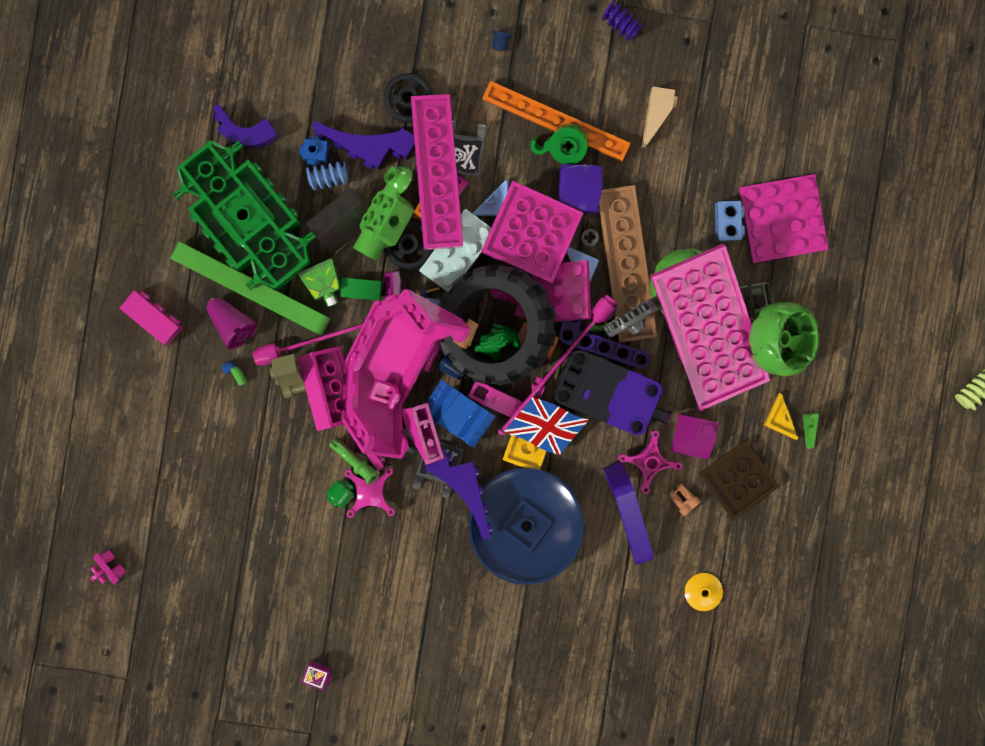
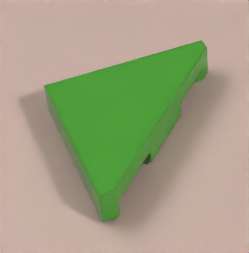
(810, 428)

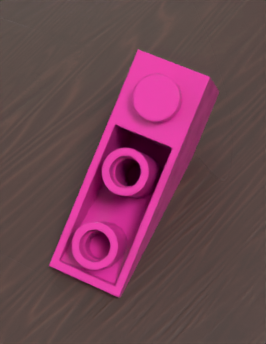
(495, 398)

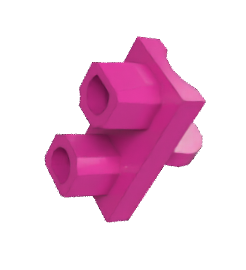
(102, 560)

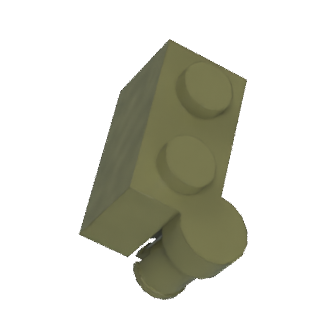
(288, 375)

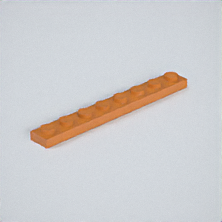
(553, 119)

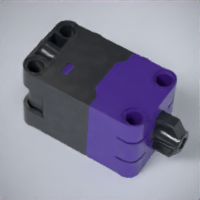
(609, 393)

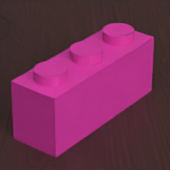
(151, 317)

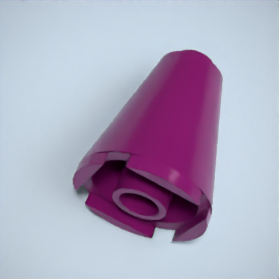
(230, 323)

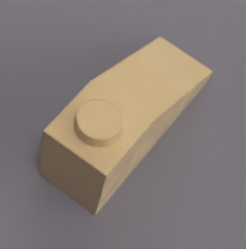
(659, 106)

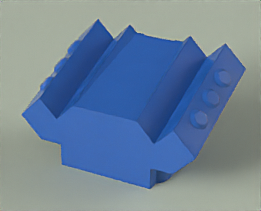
(459, 413)

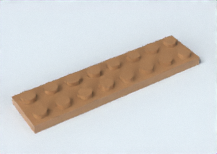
(625, 256)

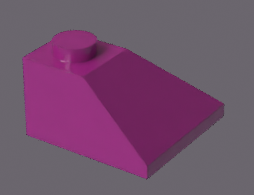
(694, 436)

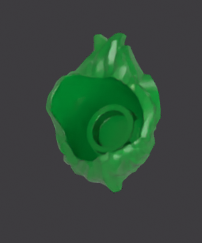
(498, 338)

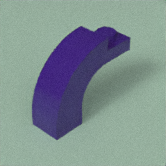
(252, 137)

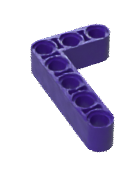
(595, 342)
(629, 512)

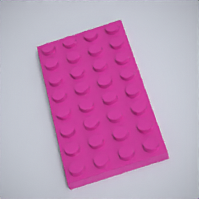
(709, 326)

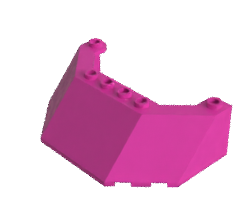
(394, 350)

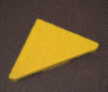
(780, 419)

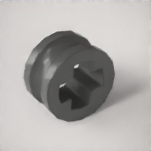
(594, 241)

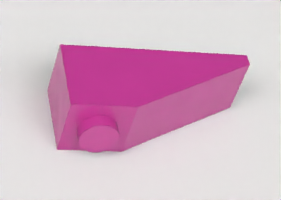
(423, 432)

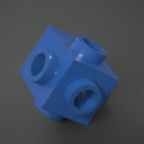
(319, 155)

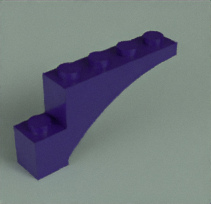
(369, 148)
(463, 481)

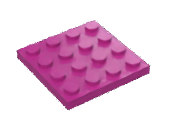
(783, 218)
(532, 232)

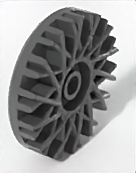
(633, 319)

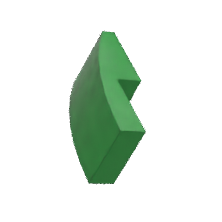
(361, 289)

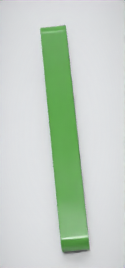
(260, 294)

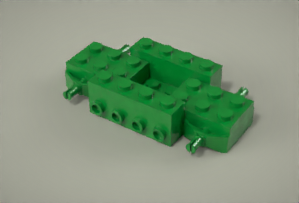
(259, 239)

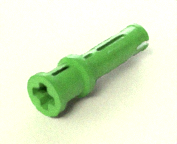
(360, 465)

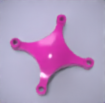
(650, 461)
(369, 494)

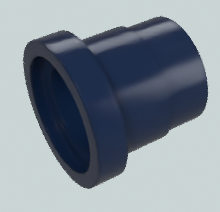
(500, 40)

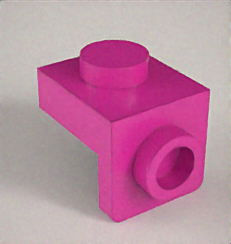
(385, 393)

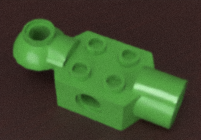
(386, 215)

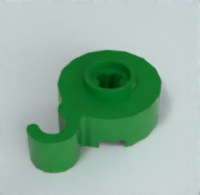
(557, 146)

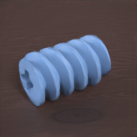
(327, 176)

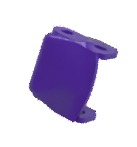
(580, 187)

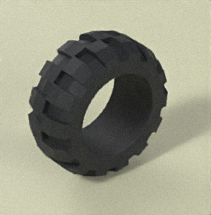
(539, 317)

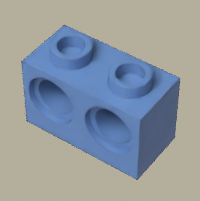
(722, 221)

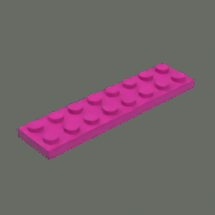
(436, 172)

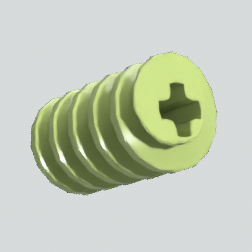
(972, 392)

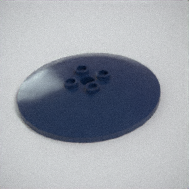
(555, 530)

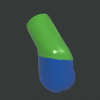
(236, 371)

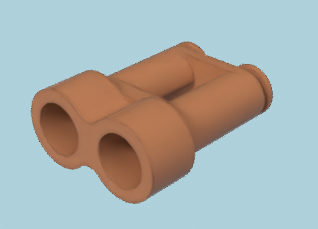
(686, 506)

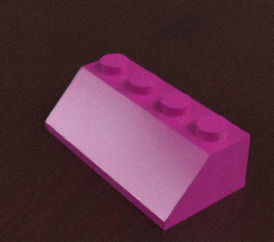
(323, 385)

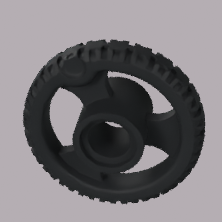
(391, 100)
(397, 256)

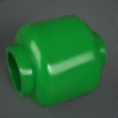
(340, 493)

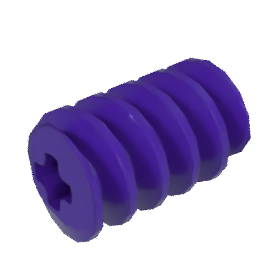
(621, 21)

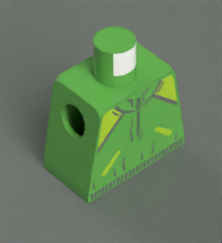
(322, 281)

